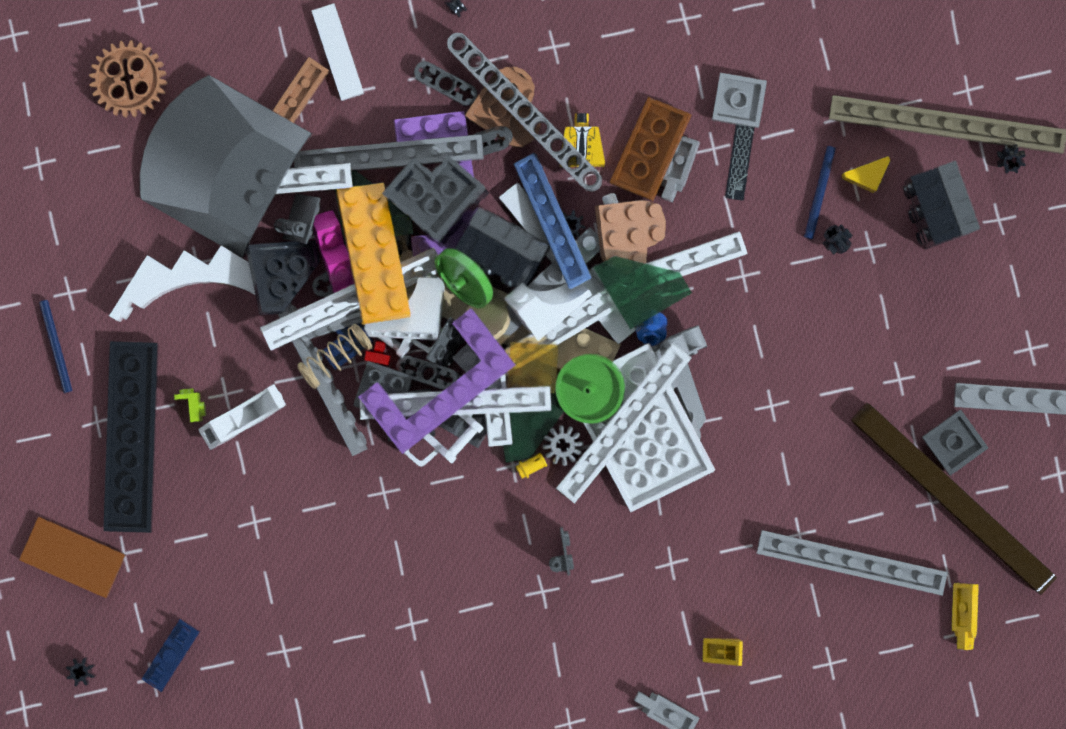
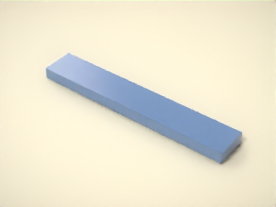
(552, 221)

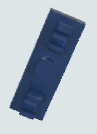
(170, 655)

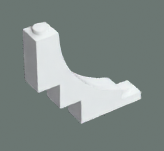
(156, 279)

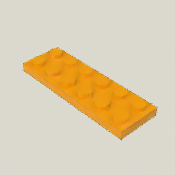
(373, 253)

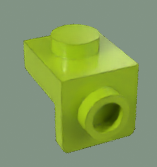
(196, 407)

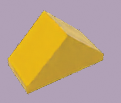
(868, 175)
(722, 651)

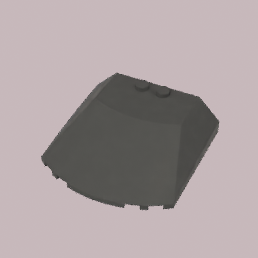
(218, 161)

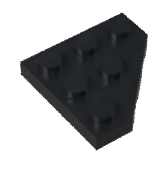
(280, 272)

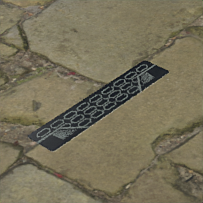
(739, 162)

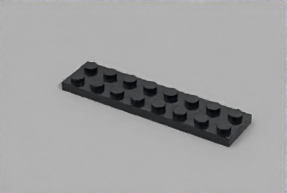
(131, 437)

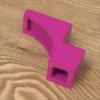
(334, 253)

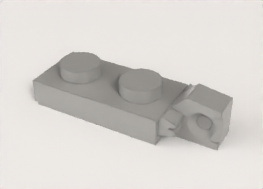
(679, 168)
(666, 712)

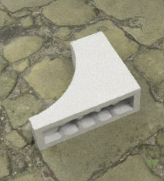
(545, 309)
(425, 315)

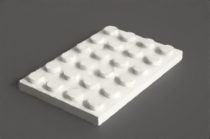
(663, 447)

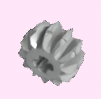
(557, 451)

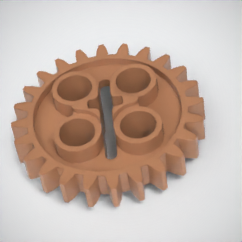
(108, 83)

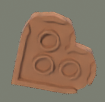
(490, 113)
(629, 229)

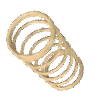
(308, 373)

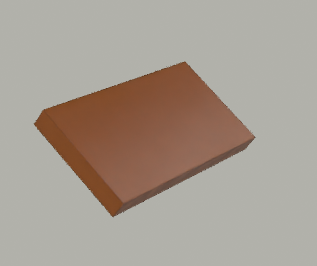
(650, 148)
(72, 557)

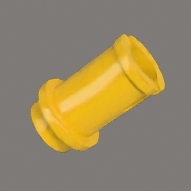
(531, 465)

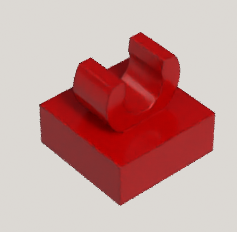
(378, 354)

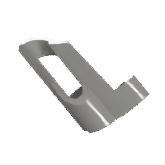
(689, 341)

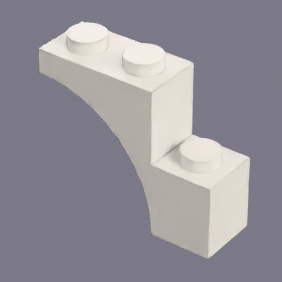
(242, 417)

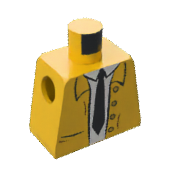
(585, 141)

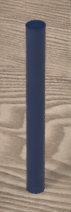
(819, 193)
(55, 346)

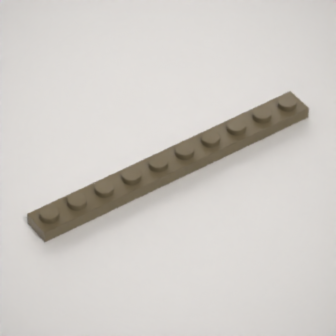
(947, 124)

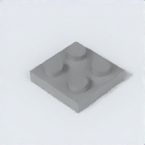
(739, 100)

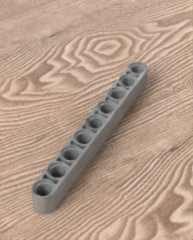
(519, 101)

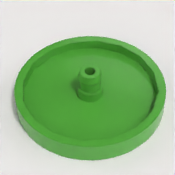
(463, 278)
(590, 388)

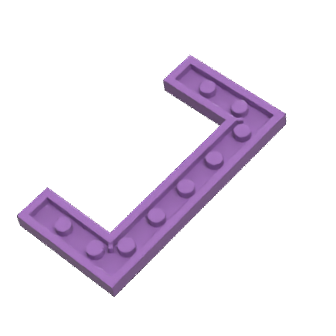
(435, 127)
(409, 431)

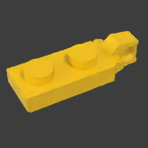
(965, 614)

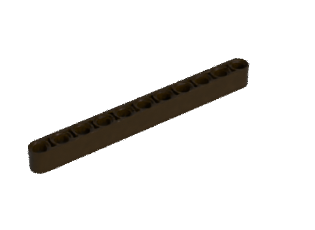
(953, 498)

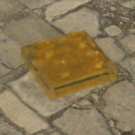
(534, 365)

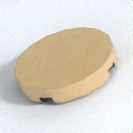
(494, 316)

